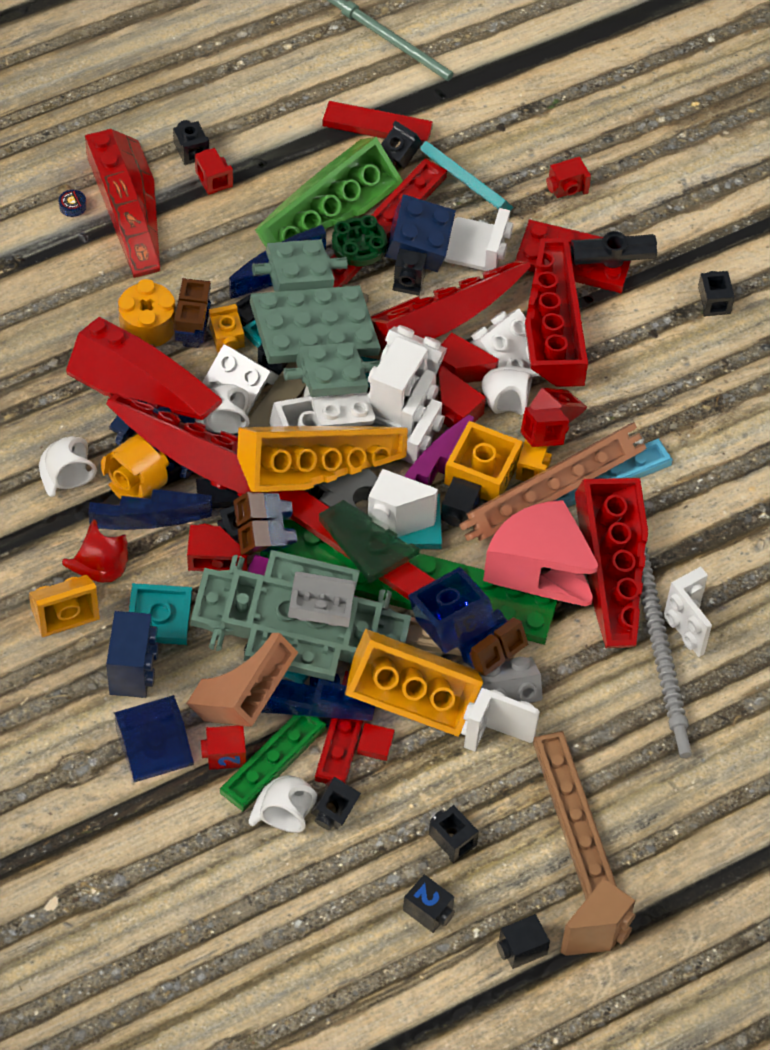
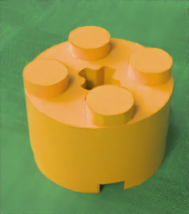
(148, 312)
(135, 468)

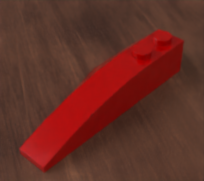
(449, 306)
(554, 318)
(126, 365)
(617, 532)

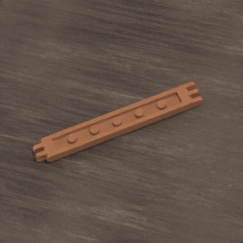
(554, 481)

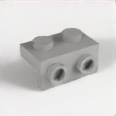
(321, 599)
(516, 680)

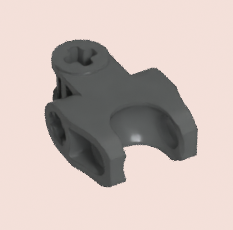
(347, 487)

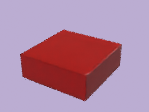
(375, 741)

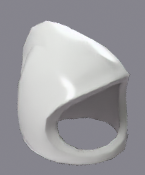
(508, 388)
(230, 412)
(65, 465)
(284, 804)

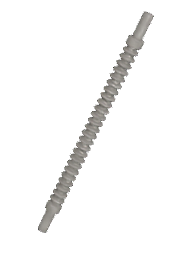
(678, 721)

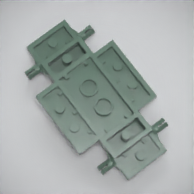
(313, 321)
(258, 605)

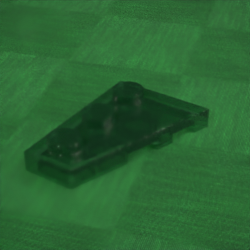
(365, 542)

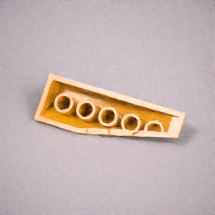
(309, 455)

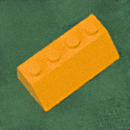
(412, 682)

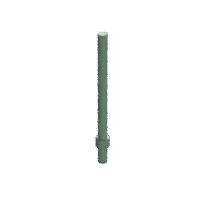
(352, 11)

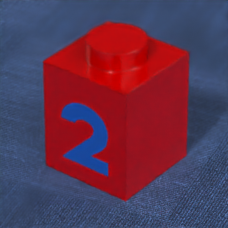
(224, 747)

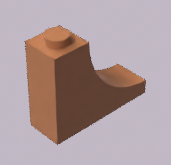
(243, 692)

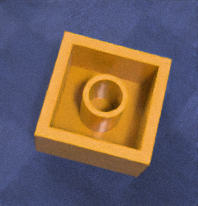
(484, 459)

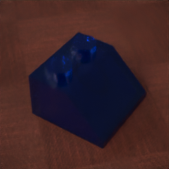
(153, 738)

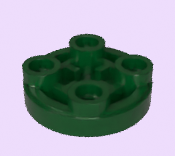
(359, 240)

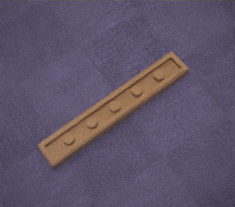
(573, 811)

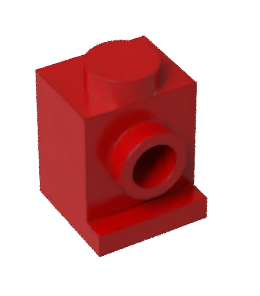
(213, 171)
(568, 178)
(544, 427)

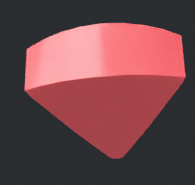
(538, 539)

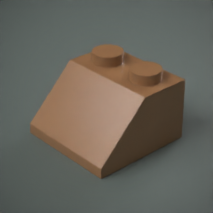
(599, 921)

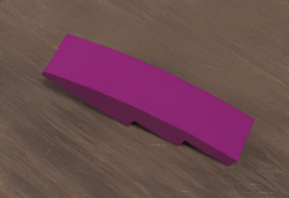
(437, 454)

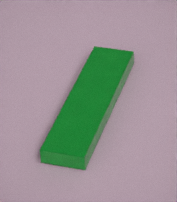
(272, 760)

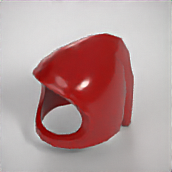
(100, 556)

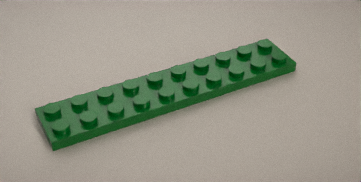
(532, 610)

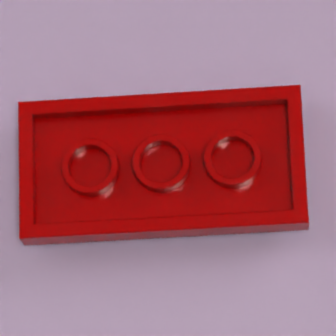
(589, 274)

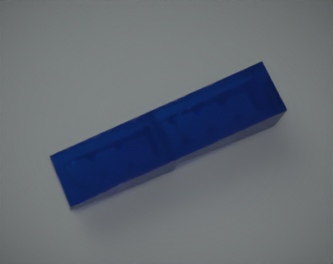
(324, 700)

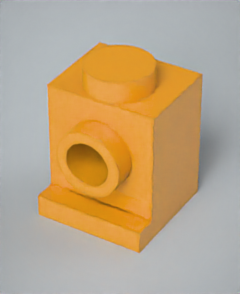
(226, 327)
(532, 461)

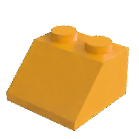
(65, 605)

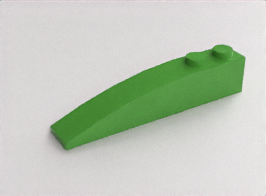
(336, 193)

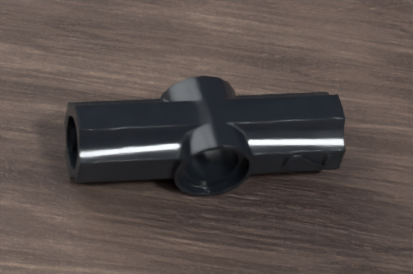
(613, 249)

